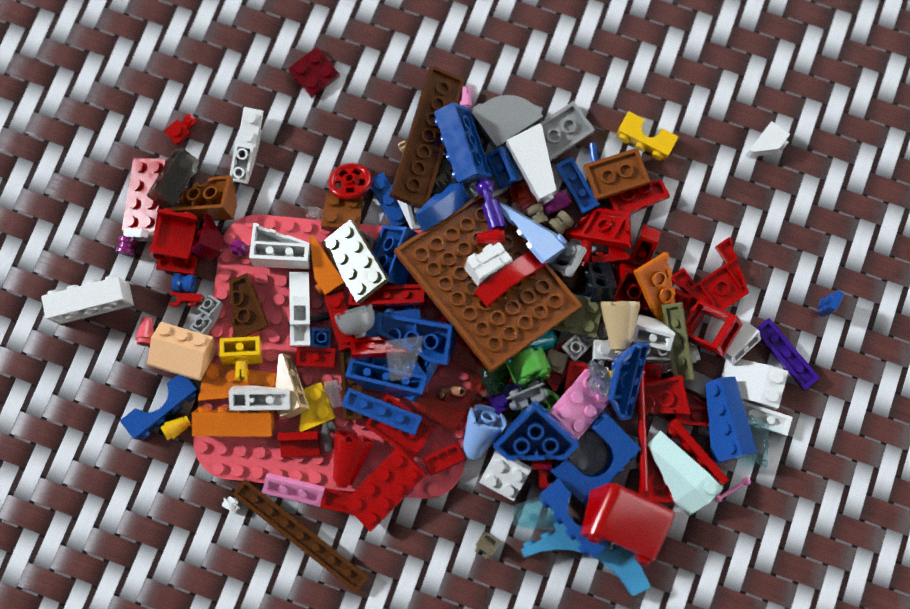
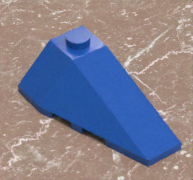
(438, 335)

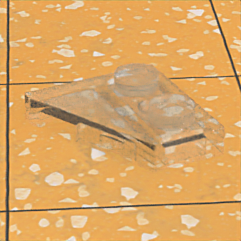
(402, 356)

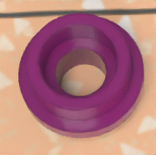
(238, 248)

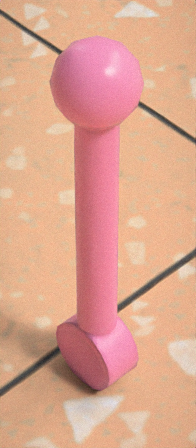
(746, 481)

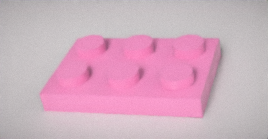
(579, 406)

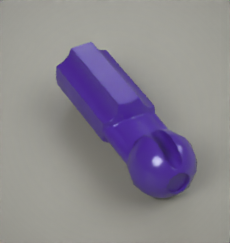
(491, 206)

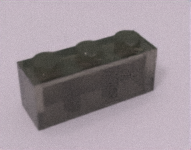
(173, 178)

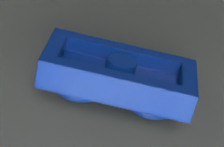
(830, 303)

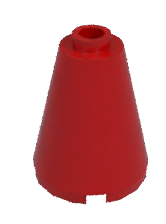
(349, 456)

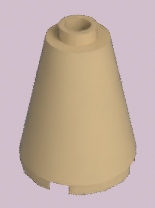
(620, 323)

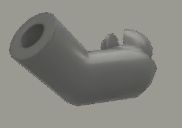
(325, 435)

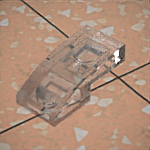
(599, 379)

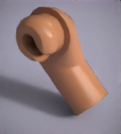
(444, 391)

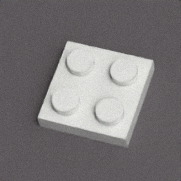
(505, 476)

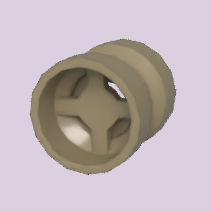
(536, 213)
(560, 223)

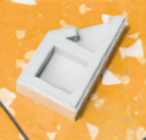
(139, 234)

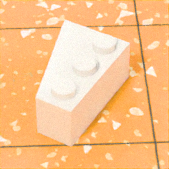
(278, 250)

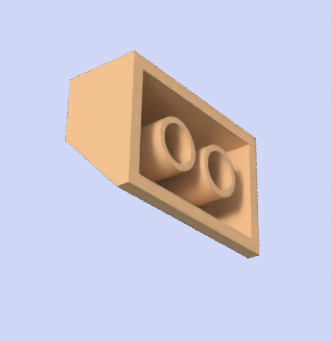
(181, 351)

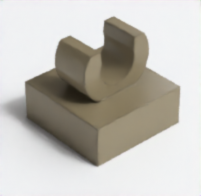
(488, 544)

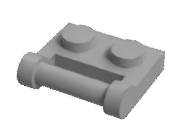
(572, 257)

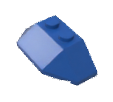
(374, 375)
(626, 379)

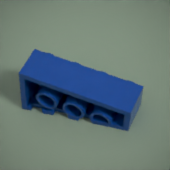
(727, 421)

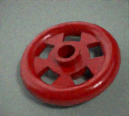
(350, 181)

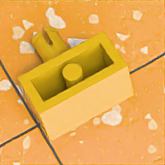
(241, 352)

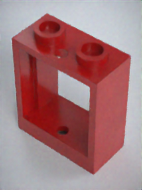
(726, 334)

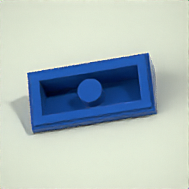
(503, 167)

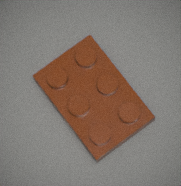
(616, 174)

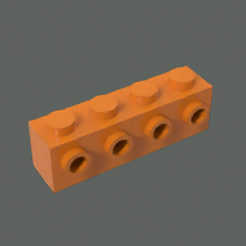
(232, 422)

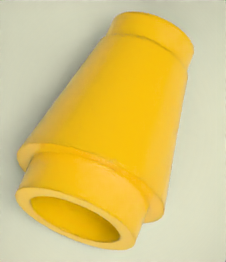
(175, 427)

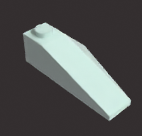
(685, 478)

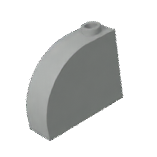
(505, 118)

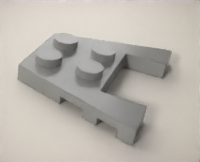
(592, 452)

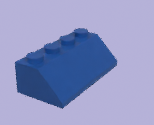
(462, 143)

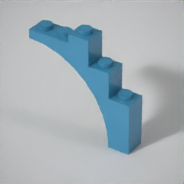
(617, 559)

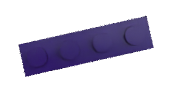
(787, 354)

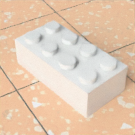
(87, 300)

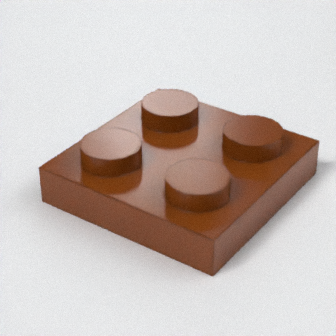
(339, 211)

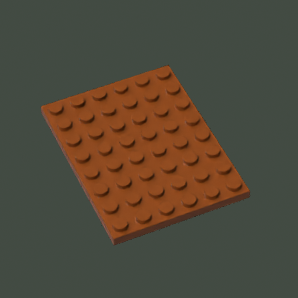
(510, 323)

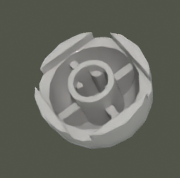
(356, 321)

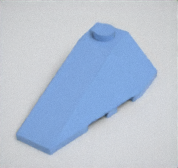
(542, 242)

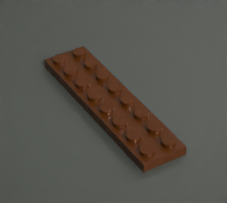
(423, 145)

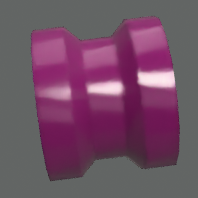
(126, 246)

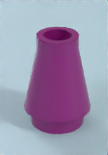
(559, 202)

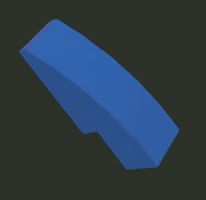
(441, 206)

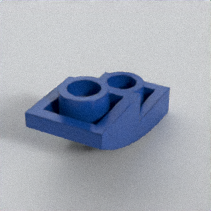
(320, 337)

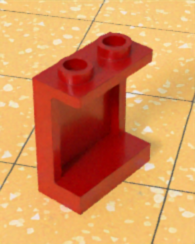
(173, 236)

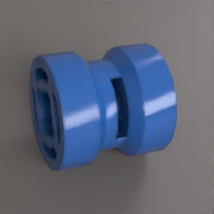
(183, 283)

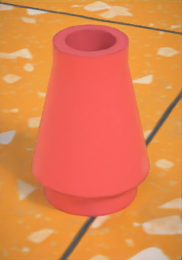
(145, 331)

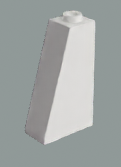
(533, 161)

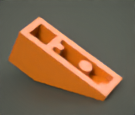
(325, 273)

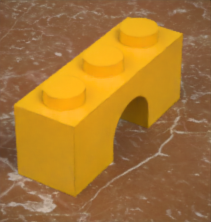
(658, 146)

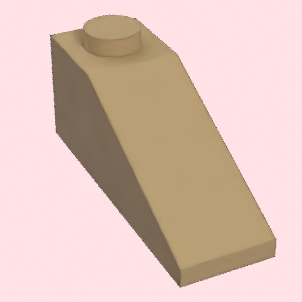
(289, 379)

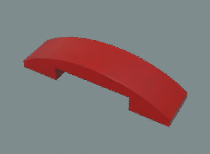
(508, 277)

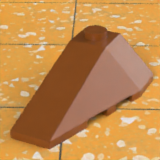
(213, 198)

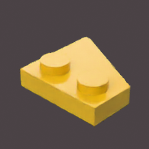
(320, 408)

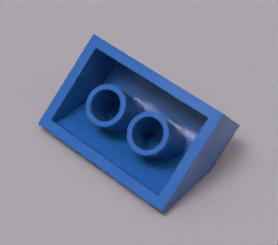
(389, 239)

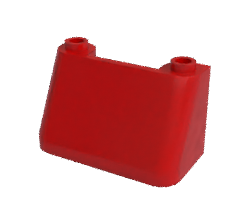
(627, 521)

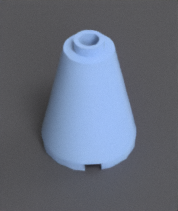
(481, 430)

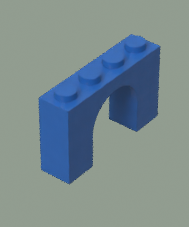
(620, 451)

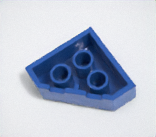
(536, 437)

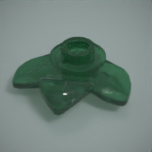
(496, 379)

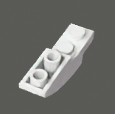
(247, 145)
(299, 309)
(602, 351)

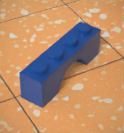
(179, 392)
(557, 498)

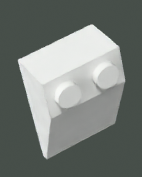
(757, 382)

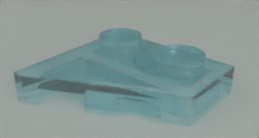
(760, 434)
(533, 515)

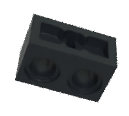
(600, 282)

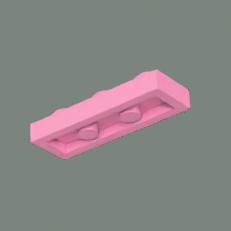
(293, 489)

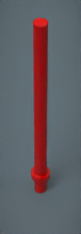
(642, 435)

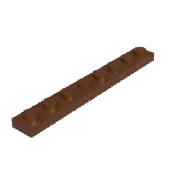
(300, 535)

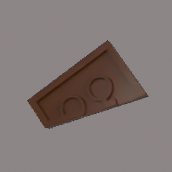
(246, 308)

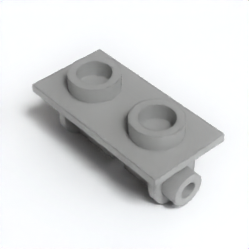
(519, 397)

